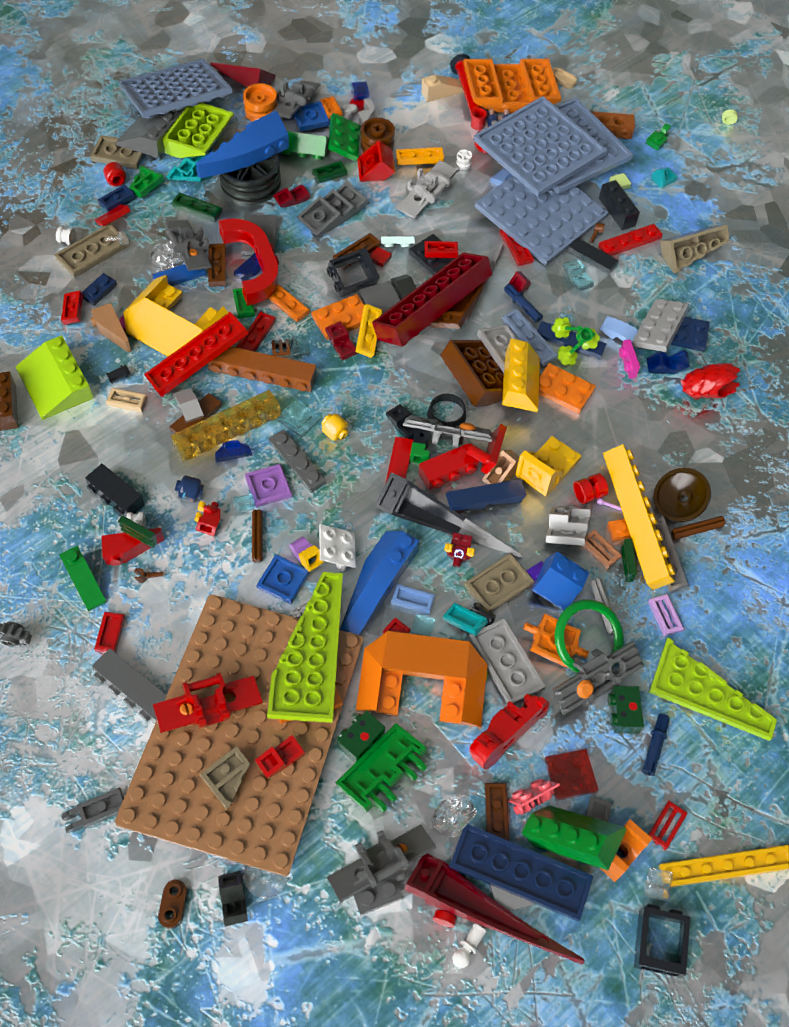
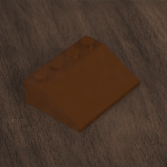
(474, 371)

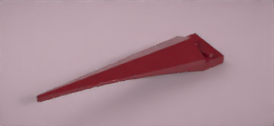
(455, 894)

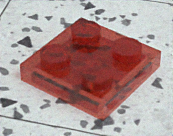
(573, 774)

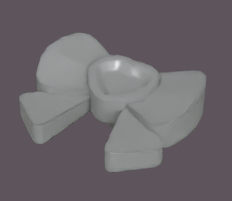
(349, 110)

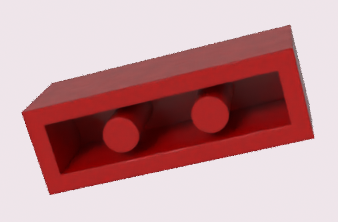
(447, 467)

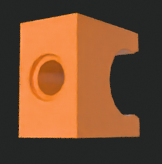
(632, 845)

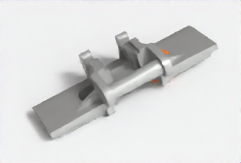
(437, 178)

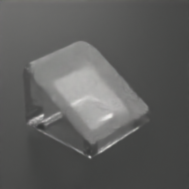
(658, 884)

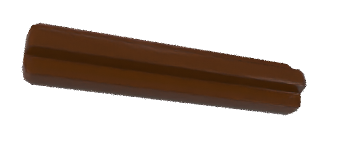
(698, 527)
(257, 536)

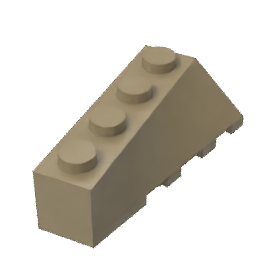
(687, 248)

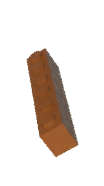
(265, 368)

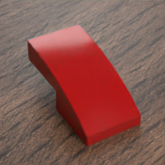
(280, 757)

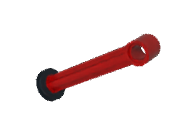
(477, 114)

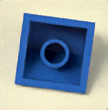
(560, 580)

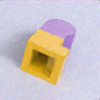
(303, 551)

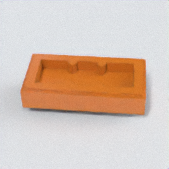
(331, 106)

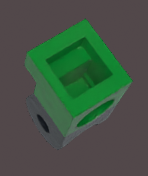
(420, 444)

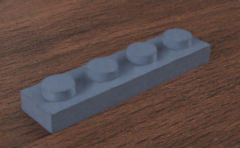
(526, 332)

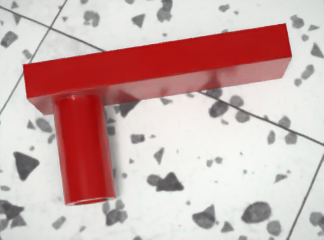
(492, 453)

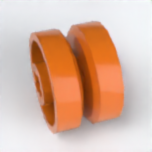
(259, 101)

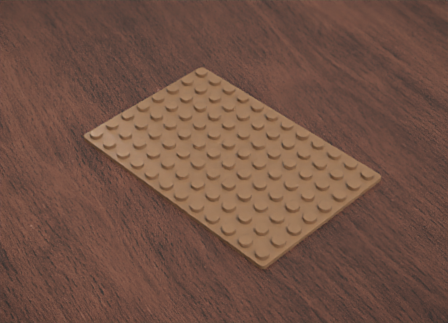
(266, 814)

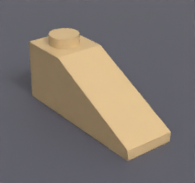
(438, 87)

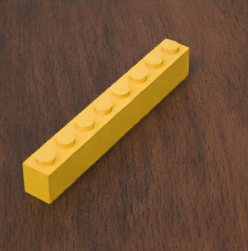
(639, 518)

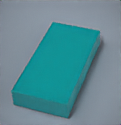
(465, 619)

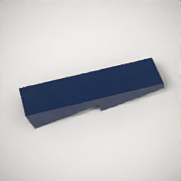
(481, 496)

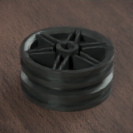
(253, 183)

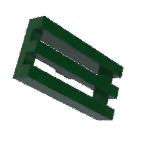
(329, 172)
(137, 531)
(628, 560)

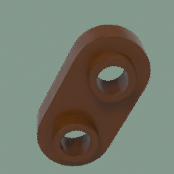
(173, 903)

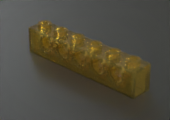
(238, 418)

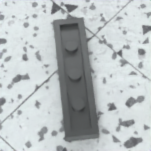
(297, 461)
(680, 577)

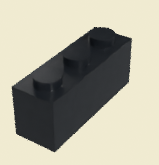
(619, 205)
(114, 491)

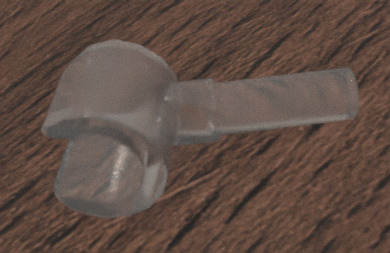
(122, 238)

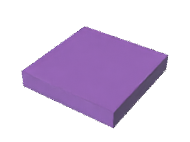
(268, 485)

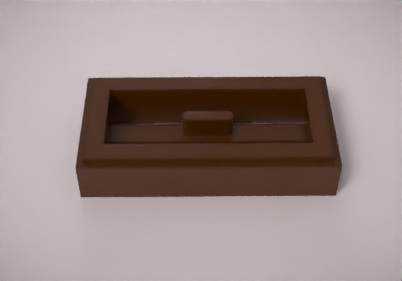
(280, 345)

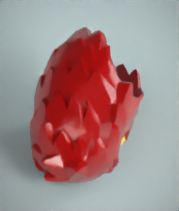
(711, 381)

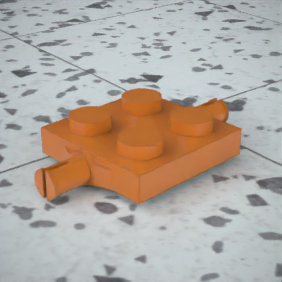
(544, 639)

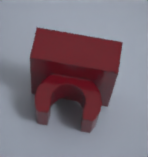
(520, 281)

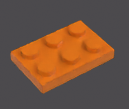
(347, 311)
(565, 388)

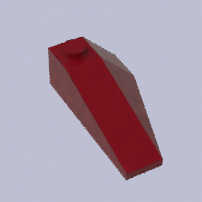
(245, 75)

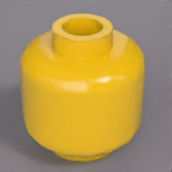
(335, 427)

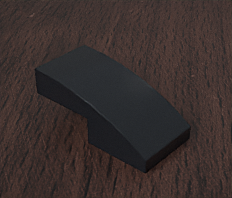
(397, 417)

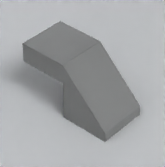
(367, 113)
(188, 405)

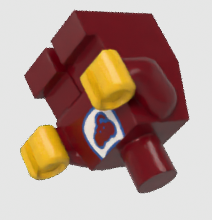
(459, 549)

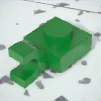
(658, 139)

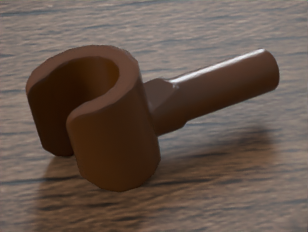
(599, 228)
(144, 575)

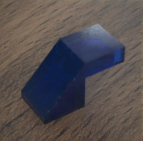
(359, 90)
(662, 364)

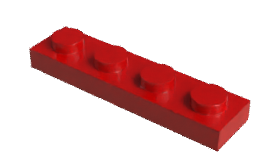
(630, 240)

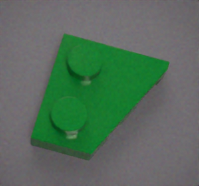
(145, 182)

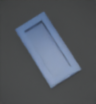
(413, 599)

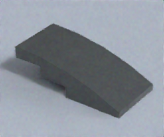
(332, 209)

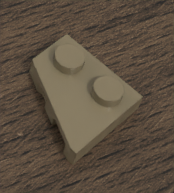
(226, 776)

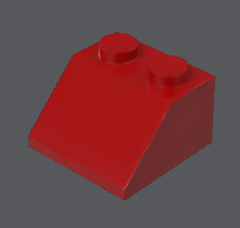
(376, 163)

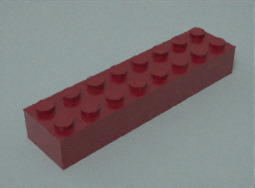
(432, 299)

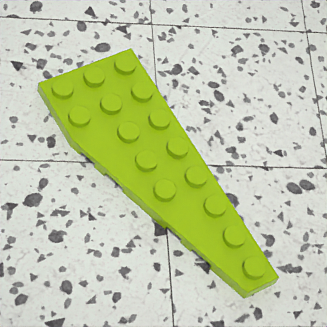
(306, 671)

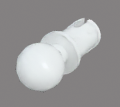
(461, 957)

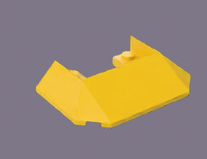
(156, 326)

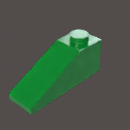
(82, 578)

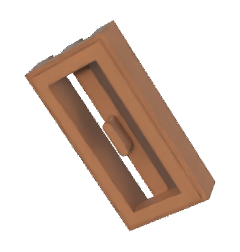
(599, 552)

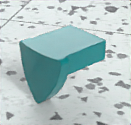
(663, 177)

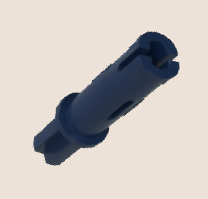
(523, 303)
(656, 743)

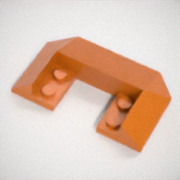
(425, 657)

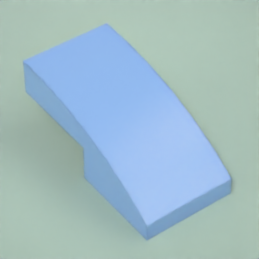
(618, 328)

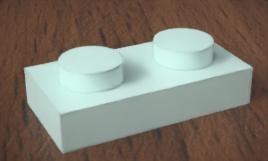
(389, 241)

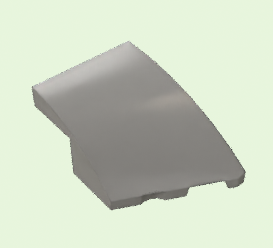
(569, 524)

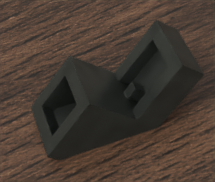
(404, 285)
(232, 898)

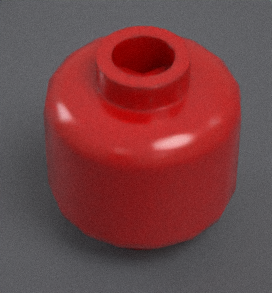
(114, 174)

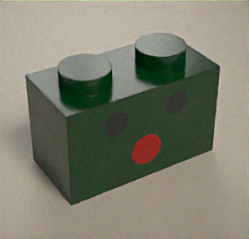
(626, 709)
(360, 736)

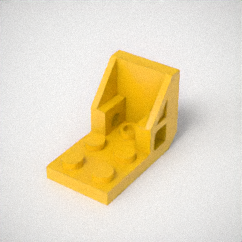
(547, 466)

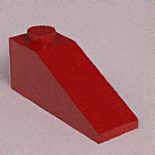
(122, 547)

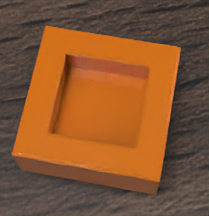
(618, 530)

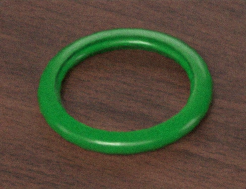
(571, 610)

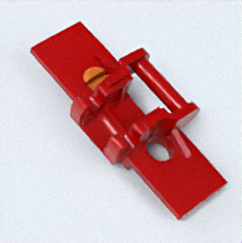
(208, 710)

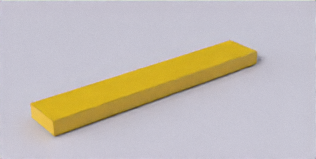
(728, 865)

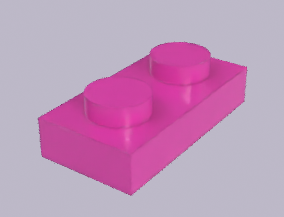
(629, 357)

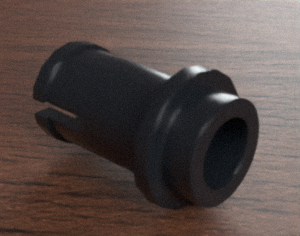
(118, 374)
(482, 611)

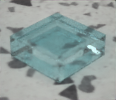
(244, 503)
(422, 625)

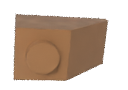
(504, 469)

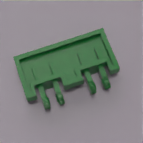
(382, 763)

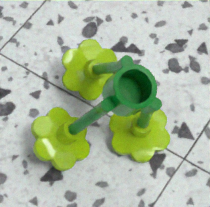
(586, 338)

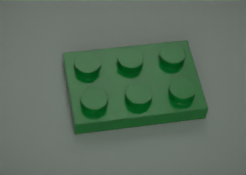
(344, 137)

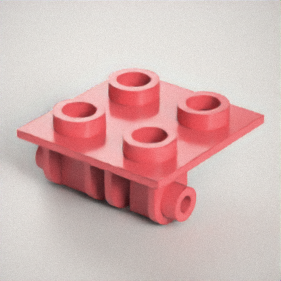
(539, 791)

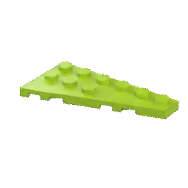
(702, 690)

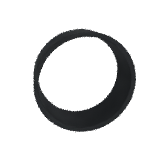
(448, 397)

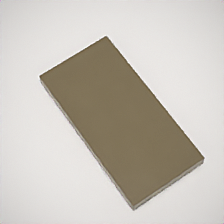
(90, 251)

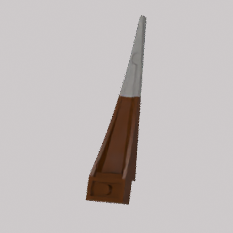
(462, 310)

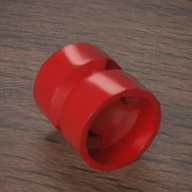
(590, 488)

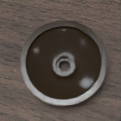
(676, 486)

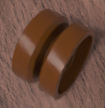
(377, 129)

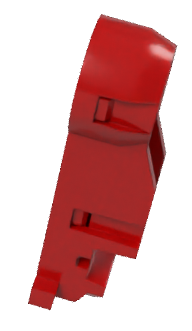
(506, 729)

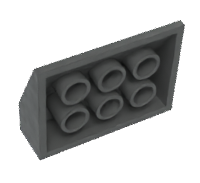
(147, 133)

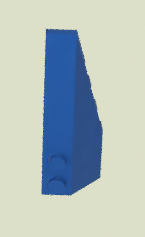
(254, 144)
(378, 578)

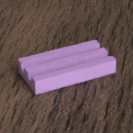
(670, 630)

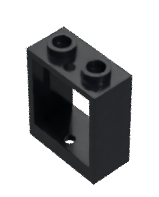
(367, 265)
(656, 965)

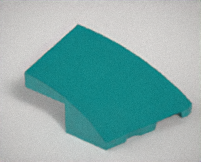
(187, 170)

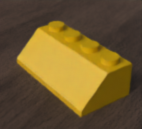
(521, 376)

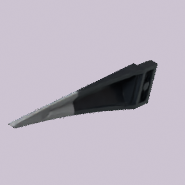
(413, 504)

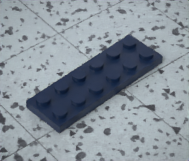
(522, 872)

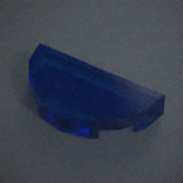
(248, 268)
(232, 450)

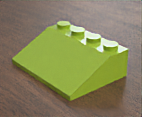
(196, 130)
(54, 378)

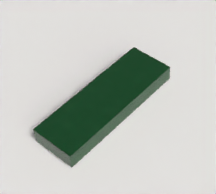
(196, 207)

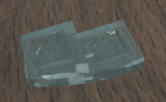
(576, 273)

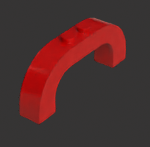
(244, 231)

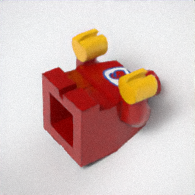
(209, 520)

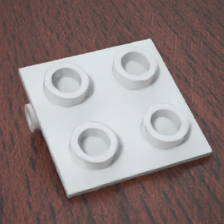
(337, 546)

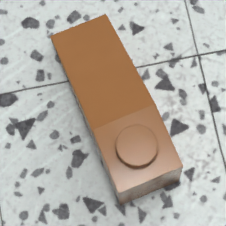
(109, 325)

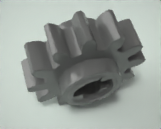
(13, 634)

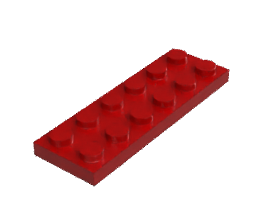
(196, 354)

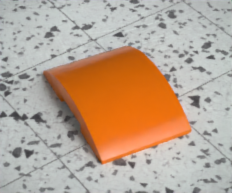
(510, 84)

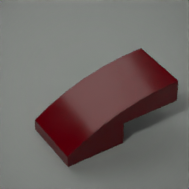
(293, 197)
(340, 340)

